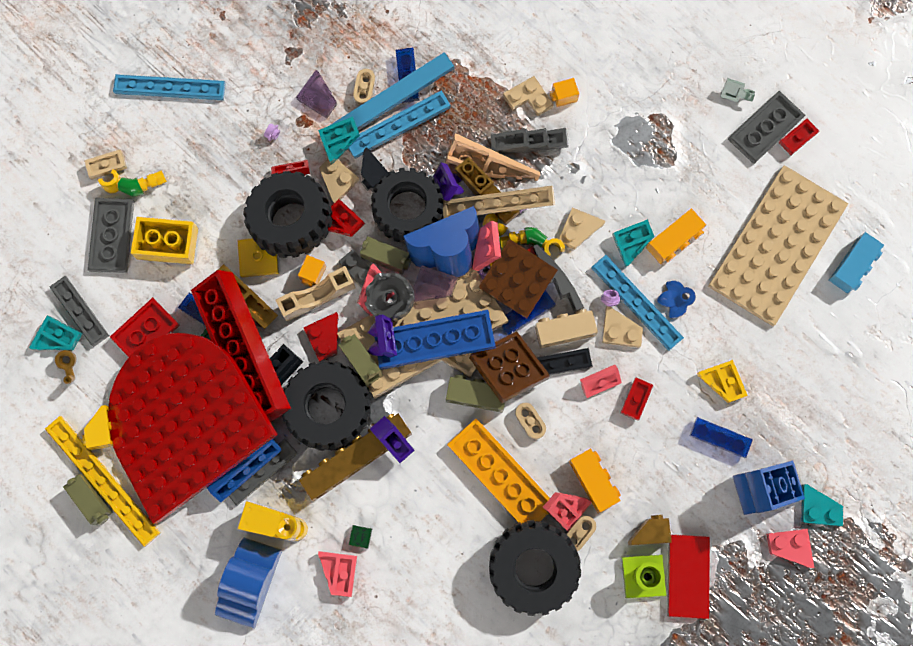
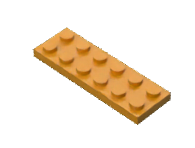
(500, 473)

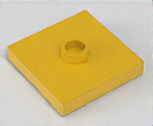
(254, 260)

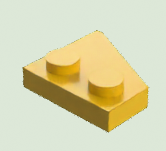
(724, 381)

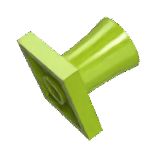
(633, 576)

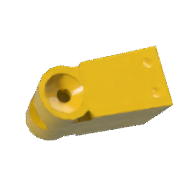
(272, 523)

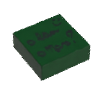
(360, 536)

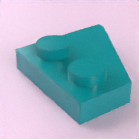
(339, 137)
(633, 240)
(55, 336)
(820, 508)

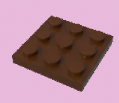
(518, 278)
(509, 367)

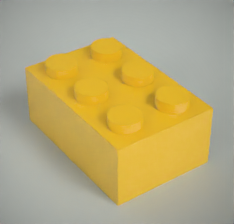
(164, 240)

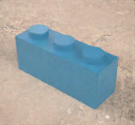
(857, 263)

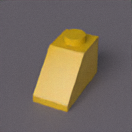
(97, 431)

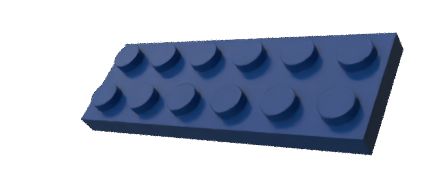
(440, 339)

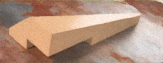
(491, 162)

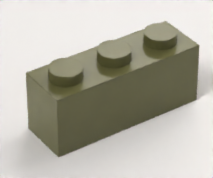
(472, 394)

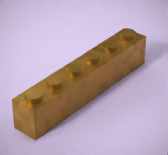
(348, 461)

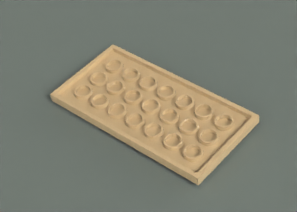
(778, 245)
(465, 299)

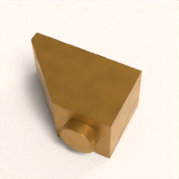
(652, 532)

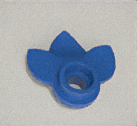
(674, 300)

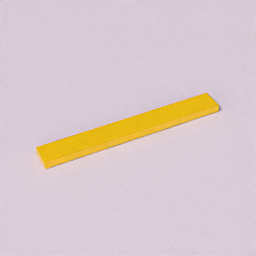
(103, 481)

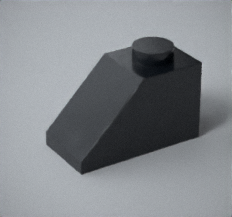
(371, 170)

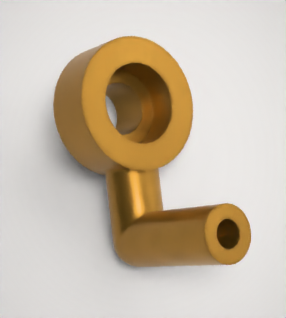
(70, 377)

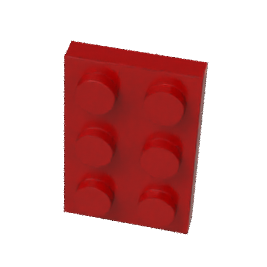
(144, 326)

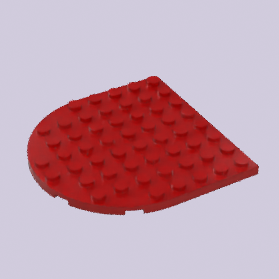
(182, 419)

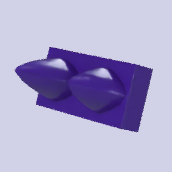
(447, 182)
(386, 341)

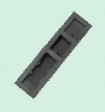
(529, 141)
(561, 282)

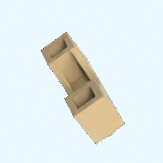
(302, 301)

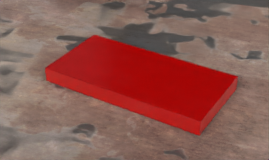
(689, 576)

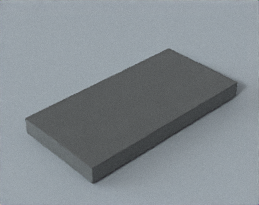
(766, 127)
(111, 235)

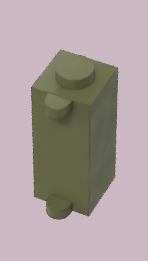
(385, 255)
(360, 359)
(88, 500)

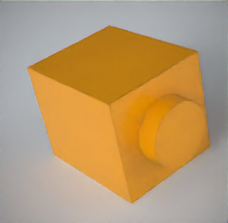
(564, 92)
(311, 271)

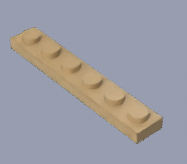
(502, 201)

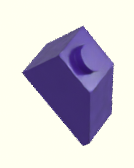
(392, 439)

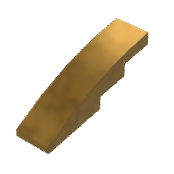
(258, 308)

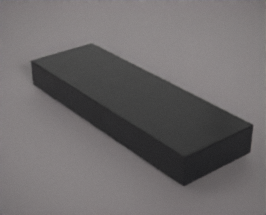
(566, 361)

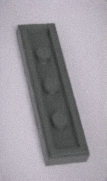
(79, 311)
(264, 473)

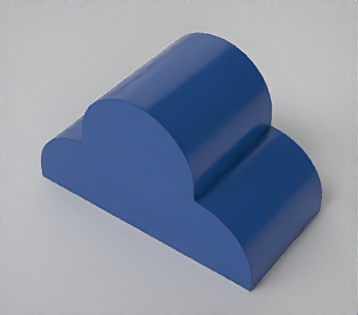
(446, 243)
(768, 488)
(246, 582)

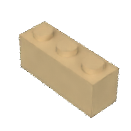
(565, 328)

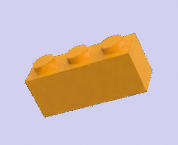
(676, 237)
(595, 480)

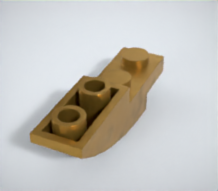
(481, 184)

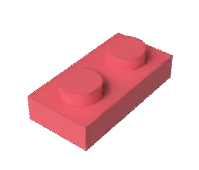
(600, 381)

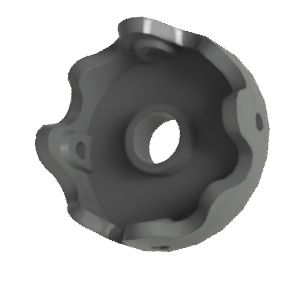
(379, 289)

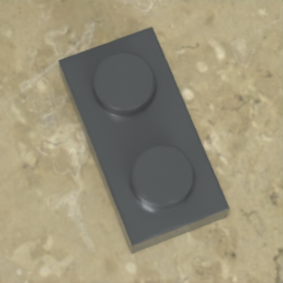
(356, 267)

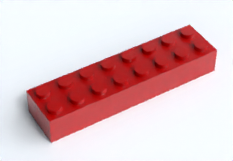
(235, 332)

